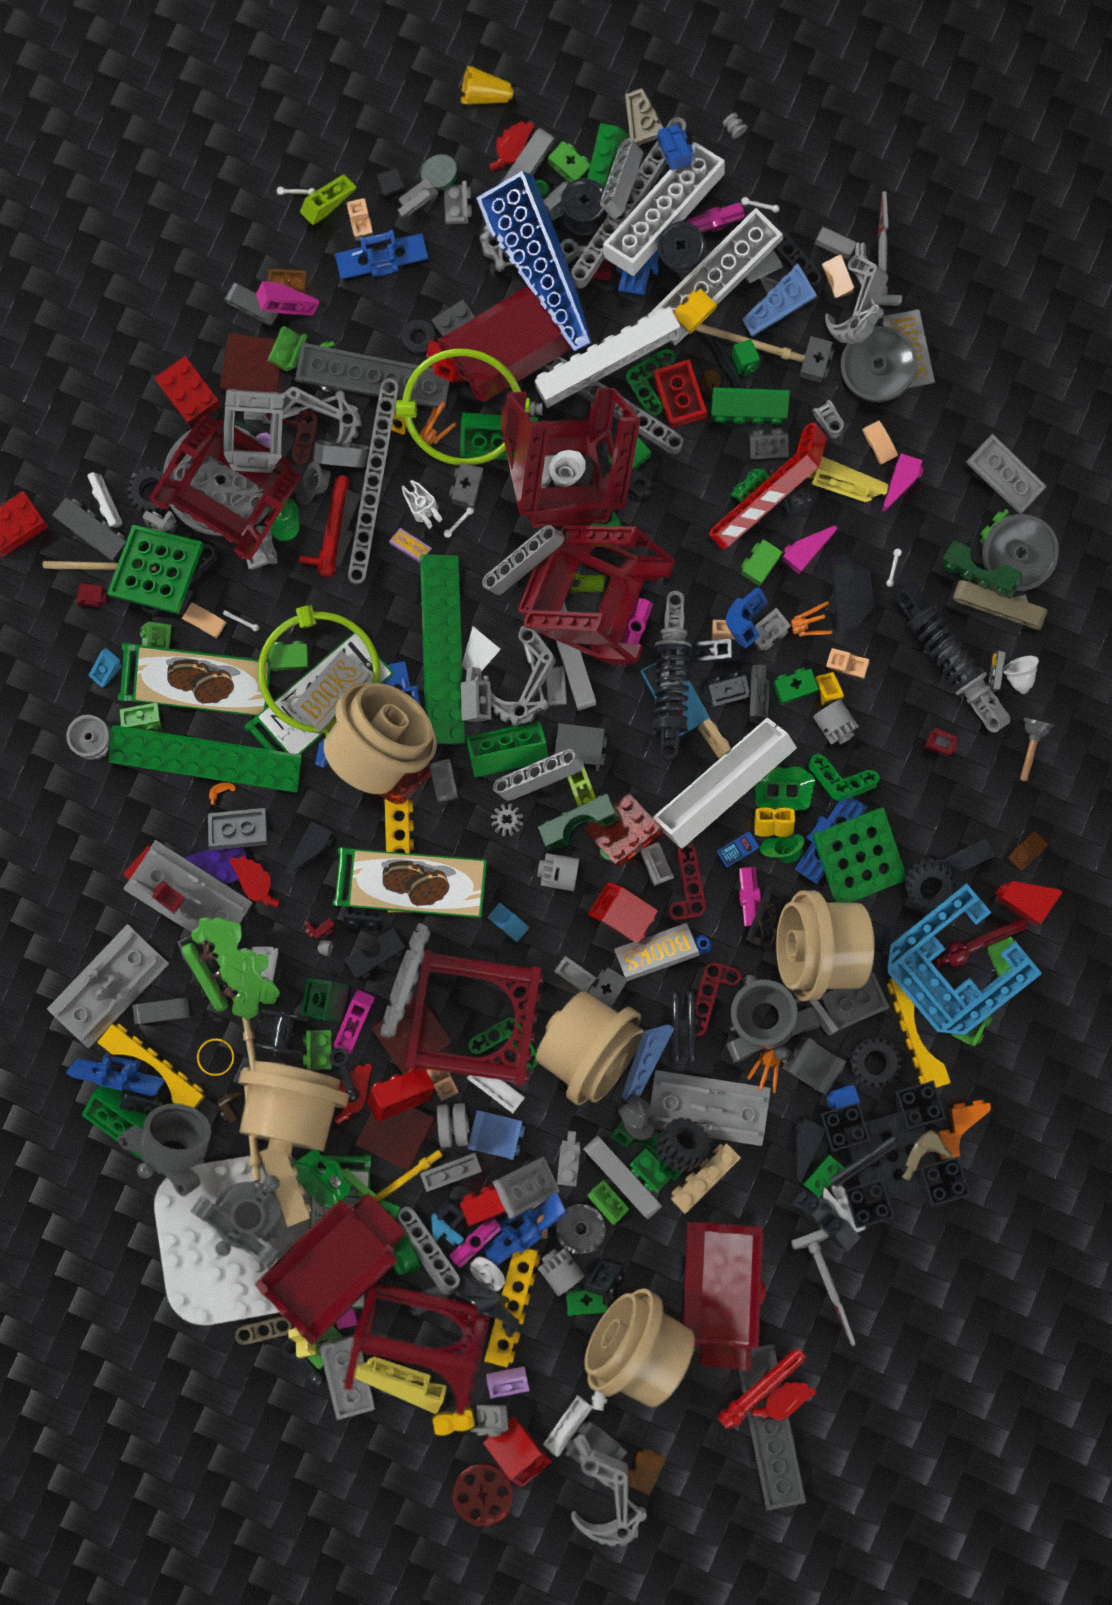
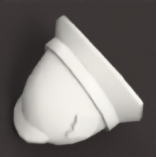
(567, 468)
(1022, 672)

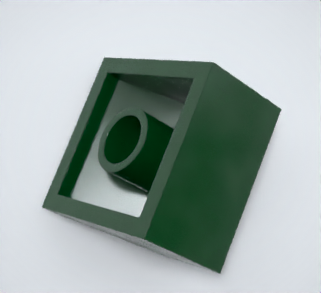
(324, 1000)

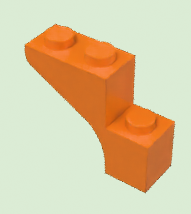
(961, 1118)

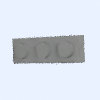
(450, 1172)

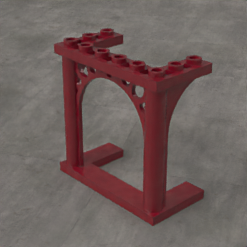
(525, 977)
(453, 1367)

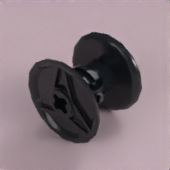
(582, 207)
(683, 235)
(282, 1032)

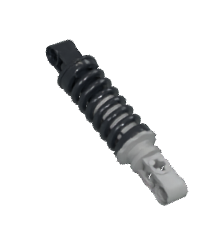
(671, 677)
(967, 678)

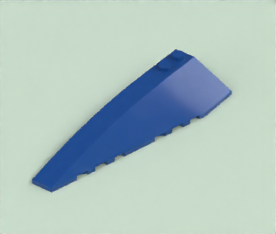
(526, 233)

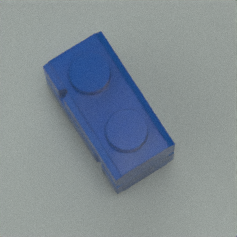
(674, 146)
(842, 1097)

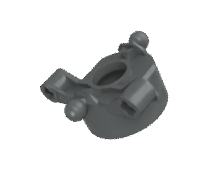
(753, 1038)
(166, 1124)
(222, 1219)

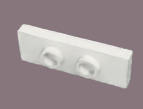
(103, 496)
(499, 1091)
(567, 1425)

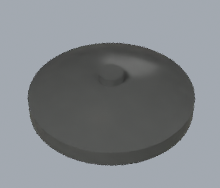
(879, 365)
(1024, 545)

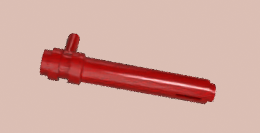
(327, 556)
(739, 1409)

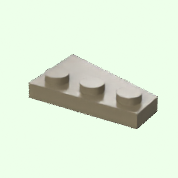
(642, 117)

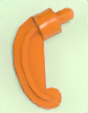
(219, 788)

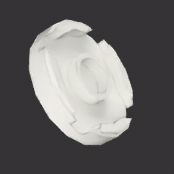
(487, 1273)

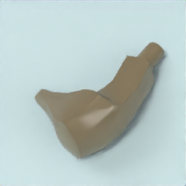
(926, 1143)

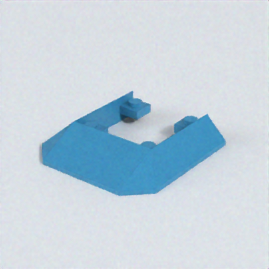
(942, 1005)

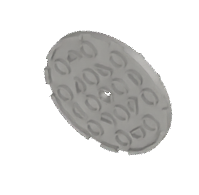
(235, 494)
(405, 978)

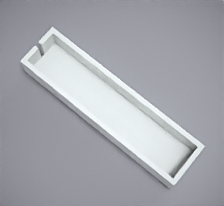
(724, 782)

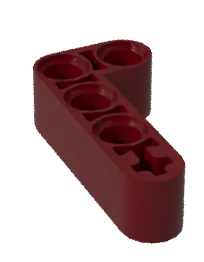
(688, 880)
(714, 983)

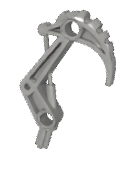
(497, 252)
(866, 309)
(297, 396)
(545, 662)
(609, 1470)

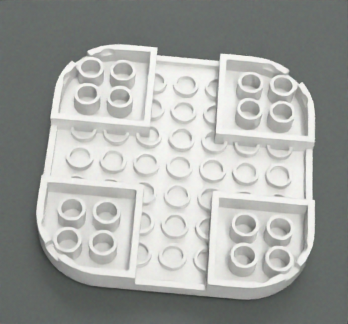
(197, 1279)

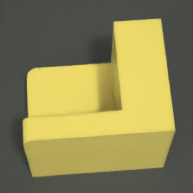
(303, 1347)

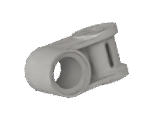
(827, 416)

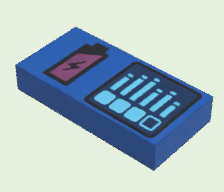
(738, 849)

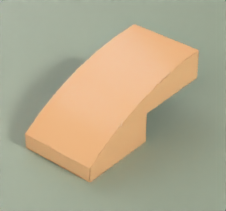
(359, 219)
(880, 442)
(204, 620)
(848, 663)
(443, 1083)

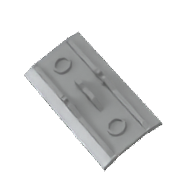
(203, 893)
(107, 986)
(722, 1107)

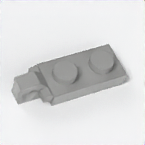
(569, 1161)

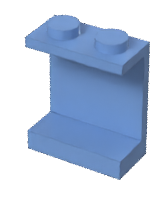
(496, 1135)

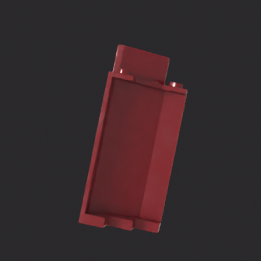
(512, 332)
(332, 1266)
(723, 1292)

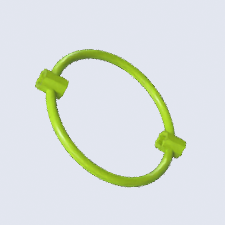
(408, 408)
(306, 618)

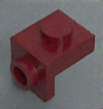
(604, 270)
(168, 897)
(323, 930)

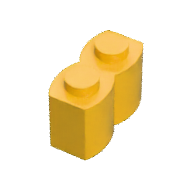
(695, 310)
(774, 822)
(447, 1422)

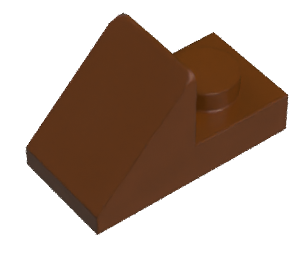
(1027, 851)

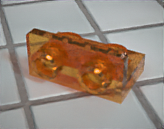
(292, 278)
(646, 1471)

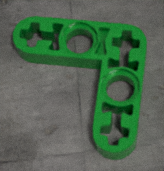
(642, 382)
(839, 783)
(504, 1034)

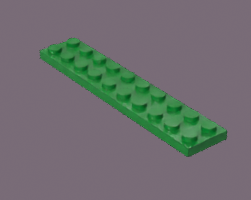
(442, 646)
(204, 758)

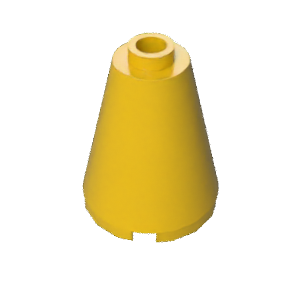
(484, 88)

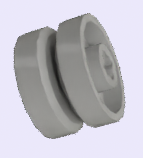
(79, 741)
(452, 1125)

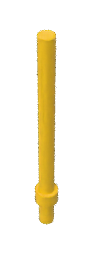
(424, 1164)

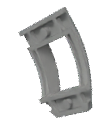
(253, 402)

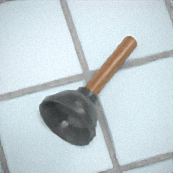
(1036, 730)

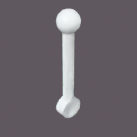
(281, 191)
(745, 201)
(448, 533)
(897, 552)
(255, 627)

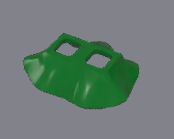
(782, 777)
(318, 1184)

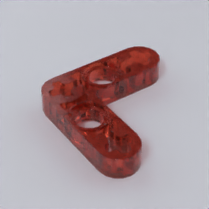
(303, 428)
(407, 790)

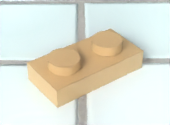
(714, 738)

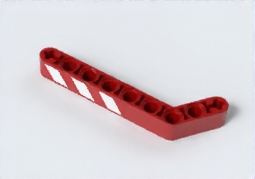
(773, 489)

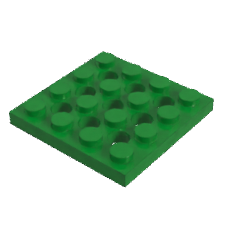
(131, 554)
(830, 858)

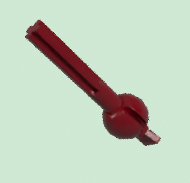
(958, 953)

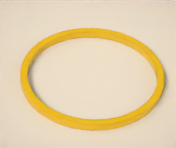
(206, 1042)

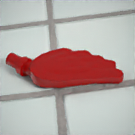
(511, 144)
(253, 880)
(360, 1078)
(784, 1400)

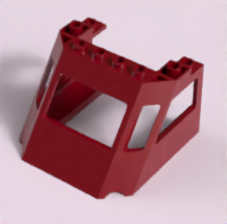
(539, 439)
(208, 440)
(601, 630)

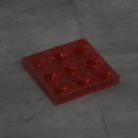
(248, 366)
(628, 834)
(431, 1035)
(396, 1137)

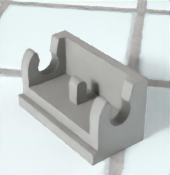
(656, 864)

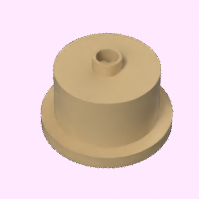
(378, 737)
(823, 945)
(589, 1046)
(289, 1106)
(638, 1350)

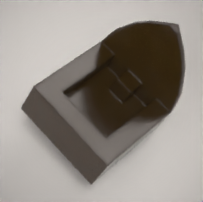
(711, 379)
(228, 1113)

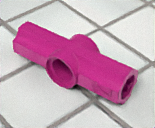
(717, 218)
(639, 616)
(749, 894)
(467, 1250)

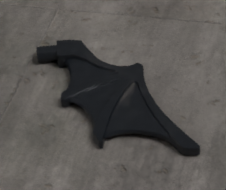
(487, 1301)

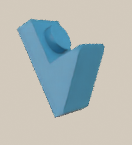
(105, 668)
(508, 922)
(439, 1227)

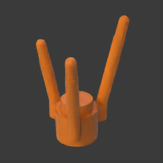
(428, 433)
(800, 625)
(768, 1060)

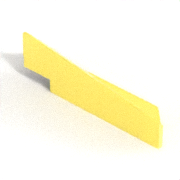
(847, 481)
(402, 1383)

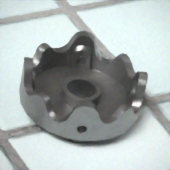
(584, 1242)

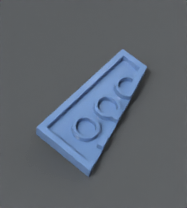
(782, 300)
(645, 1060)

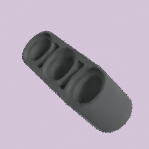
(247, 302)
(341, 454)
(161, 1011)

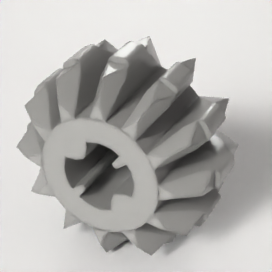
(507, 827)

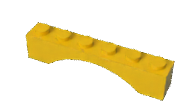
(120, 1043)
(928, 1065)

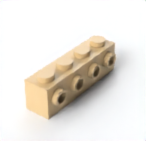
(709, 1173)
(289, 1192)

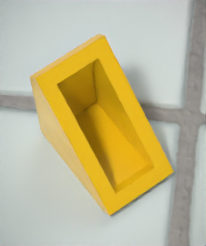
(828, 688)

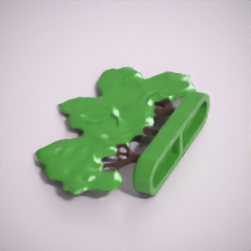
(237, 968)

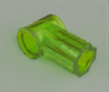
(588, 583)

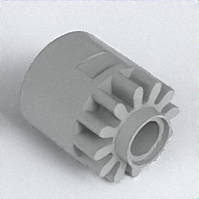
(836, 722)
(558, 871)
(560, 1270)

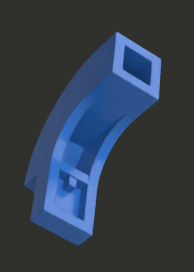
(740, 616)

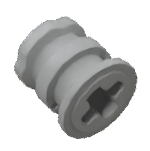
(734, 125)

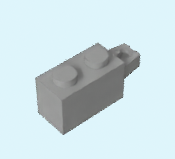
(475, 697)

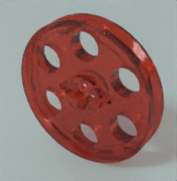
(476, 1502)

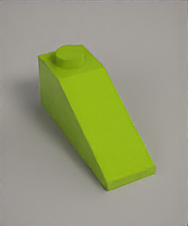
(326, 199)
(581, 787)

